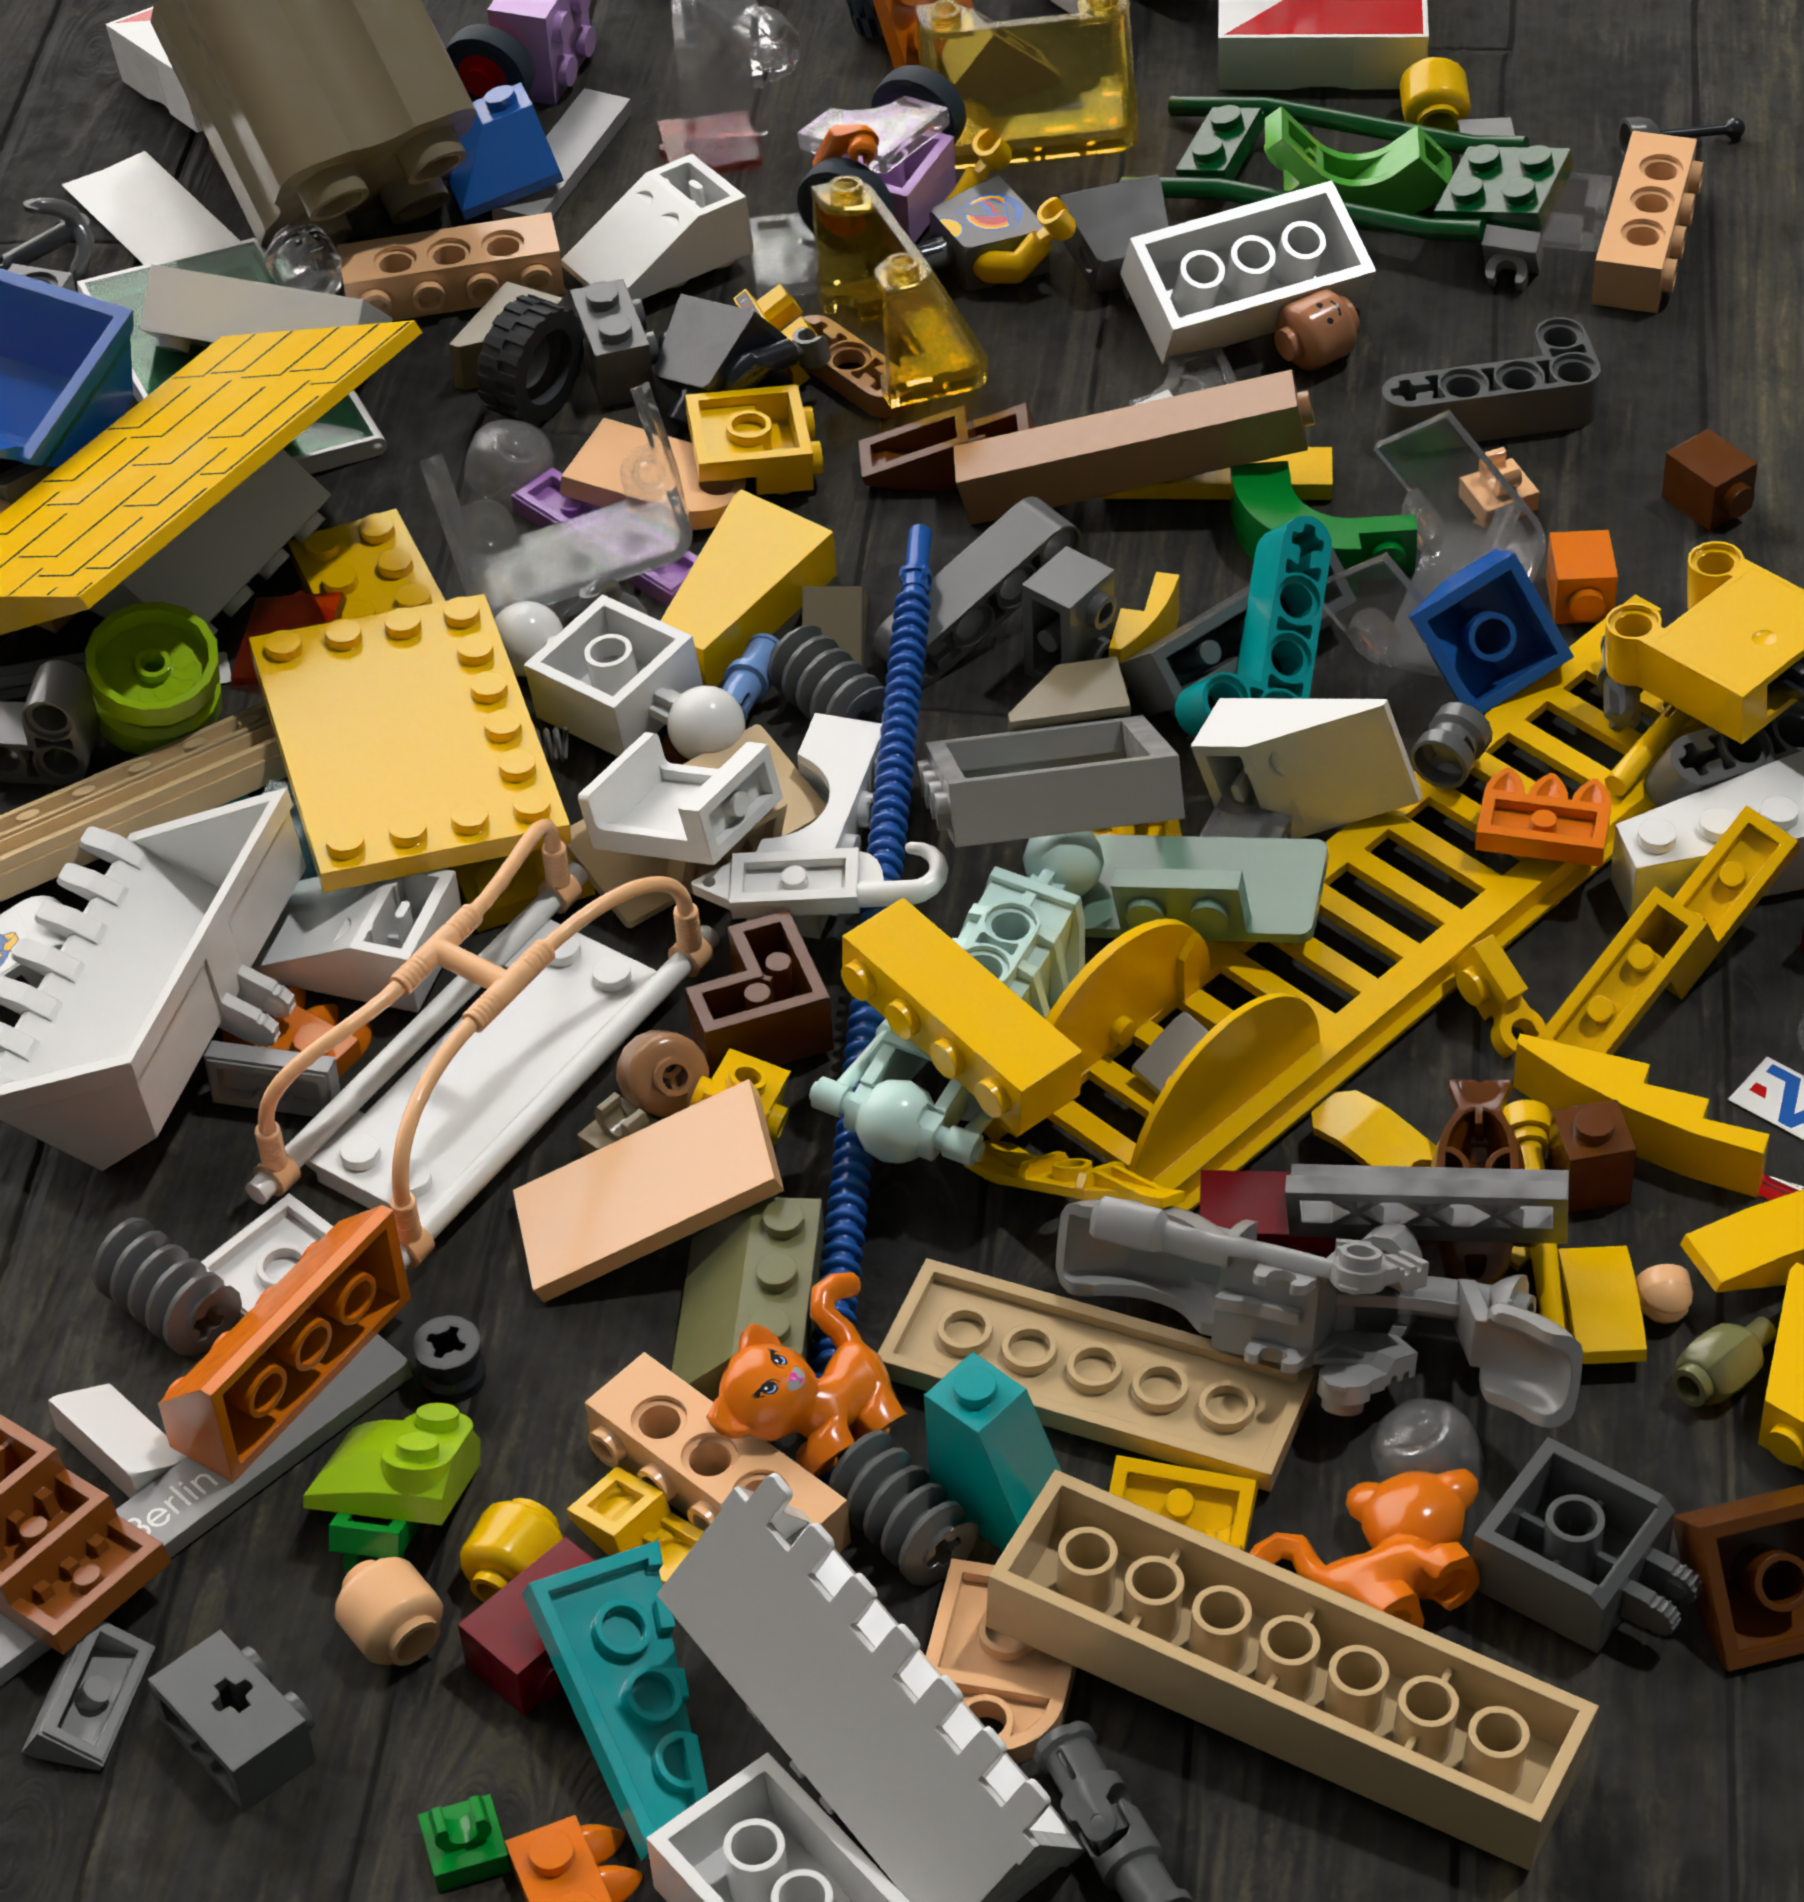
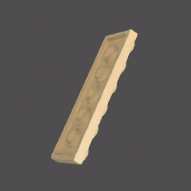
(1103, 1372)

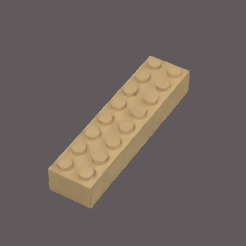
(1292, 1668)

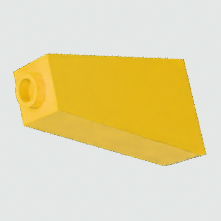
(748, 580)

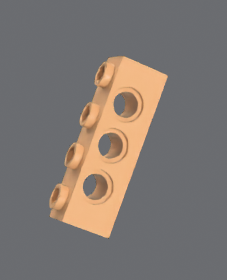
(1647, 222)
(453, 266)
(661, 1434)

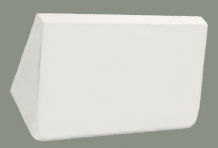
(114, 1436)

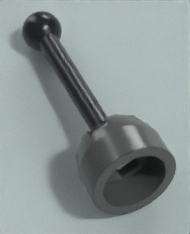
(1733, 128)

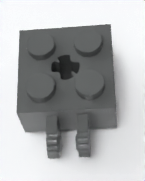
(1582, 1550)

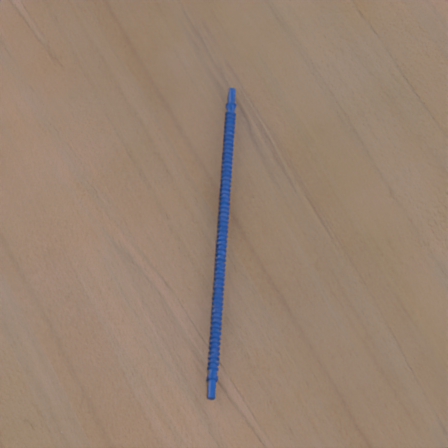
(886, 843)

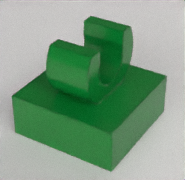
(369, 1536)
(464, 1842)

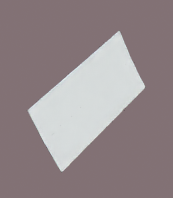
(149, 210)

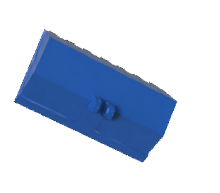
(59, 369)

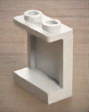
(678, 809)

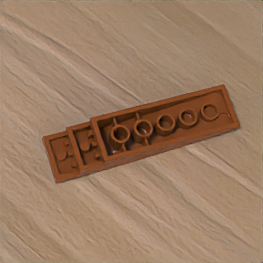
(63, 1545)

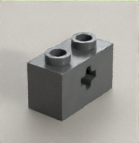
(234, 1719)

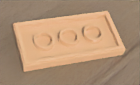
(647, 1190)

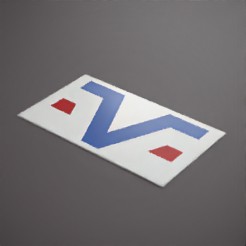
(1774, 1095)

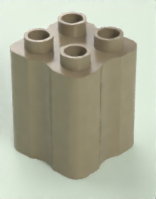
(321, 106)

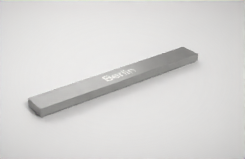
(194, 1498)

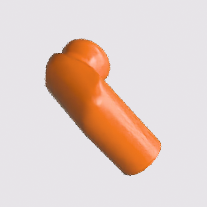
(848, 140)

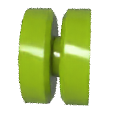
(153, 675)

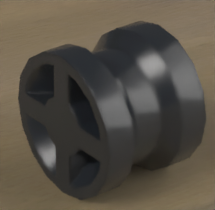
(460, 1370)

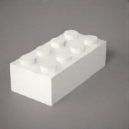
(1236, 269)
(762, 1844)

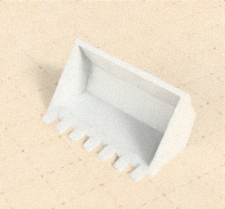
(147, 975)
(863, 1707)

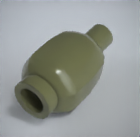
(1721, 1362)

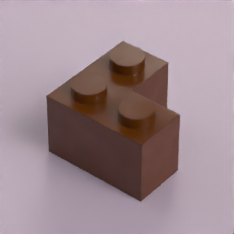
(769, 1004)

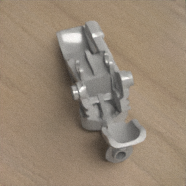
(1321, 1309)

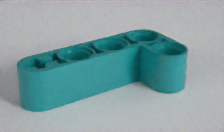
(1289, 565)

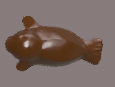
(1478, 1139)

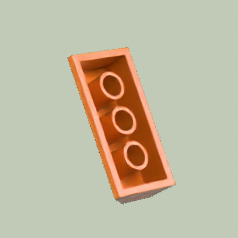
(288, 1345)

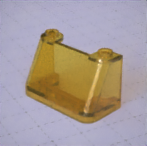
(1038, 81)
(877, 269)

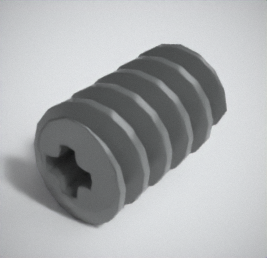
(824, 677)
(164, 1287)
(902, 1509)

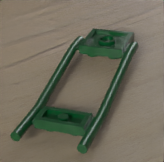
(1495, 183)

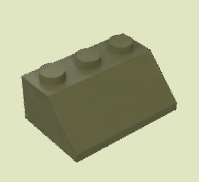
(748, 1272)

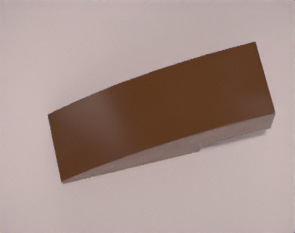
(923, 451)

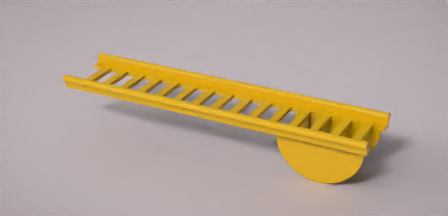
(1284, 1050)

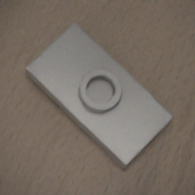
(243, 1072)

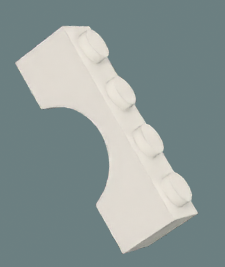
(841, 767)

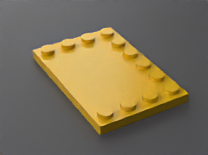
(405, 741)

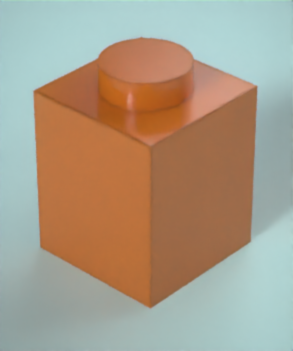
(1581, 576)

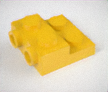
(756, 436)

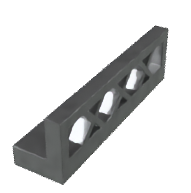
(1429, 1202)

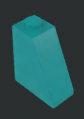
(987, 1447)

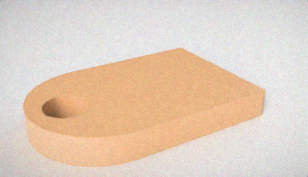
(596, 473)
(994, 1671)

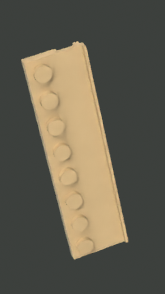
(138, 794)

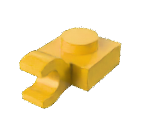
(1495, 988)

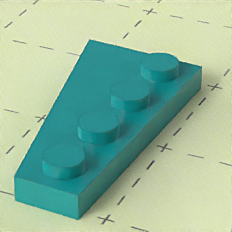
(624, 1683)

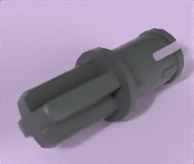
(1621, 702)

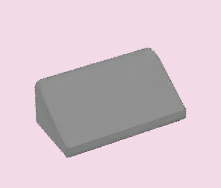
(89, 1698)

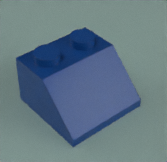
(1489, 631)

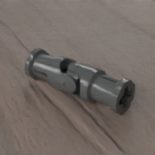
(1111, 1826)

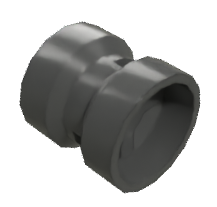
(1451, 745)

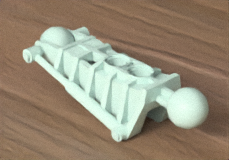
(1028, 938)

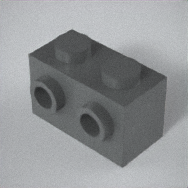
(615, 343)
(1067, 612)

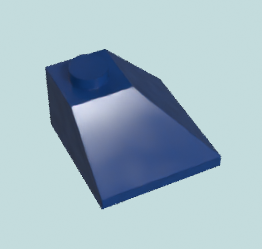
(504, 154)

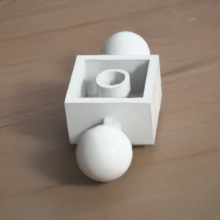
(617, 677)

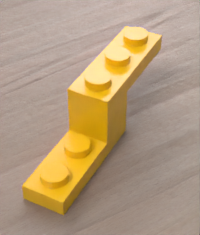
(1673, 938)

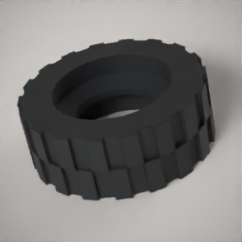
(503, 372)

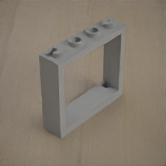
(1051, 781)

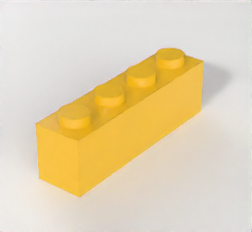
(961, 1016)

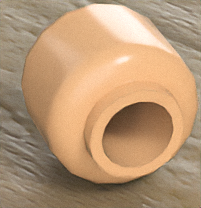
(389, 1611)

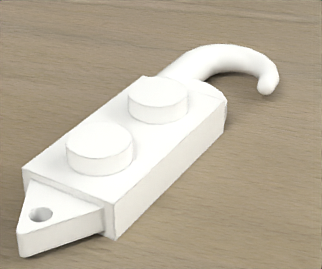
(815, 882)

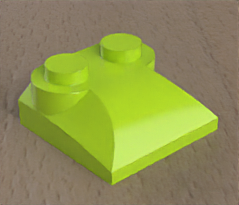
(400, 1467)

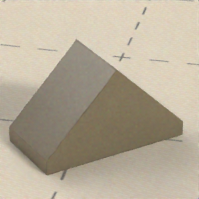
(840, 615)

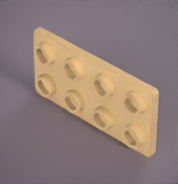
(612, 869)

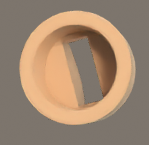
(1664, 1292)

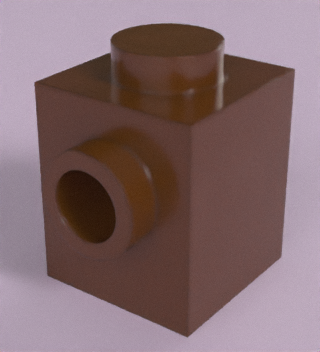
(1709, 479)
(1597, 1152)

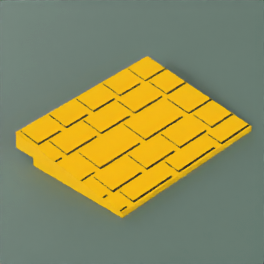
(175, 461)

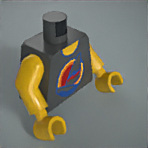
(987, 230)

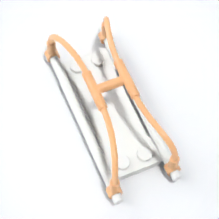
(500, 1072)

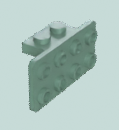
(1212, 884)

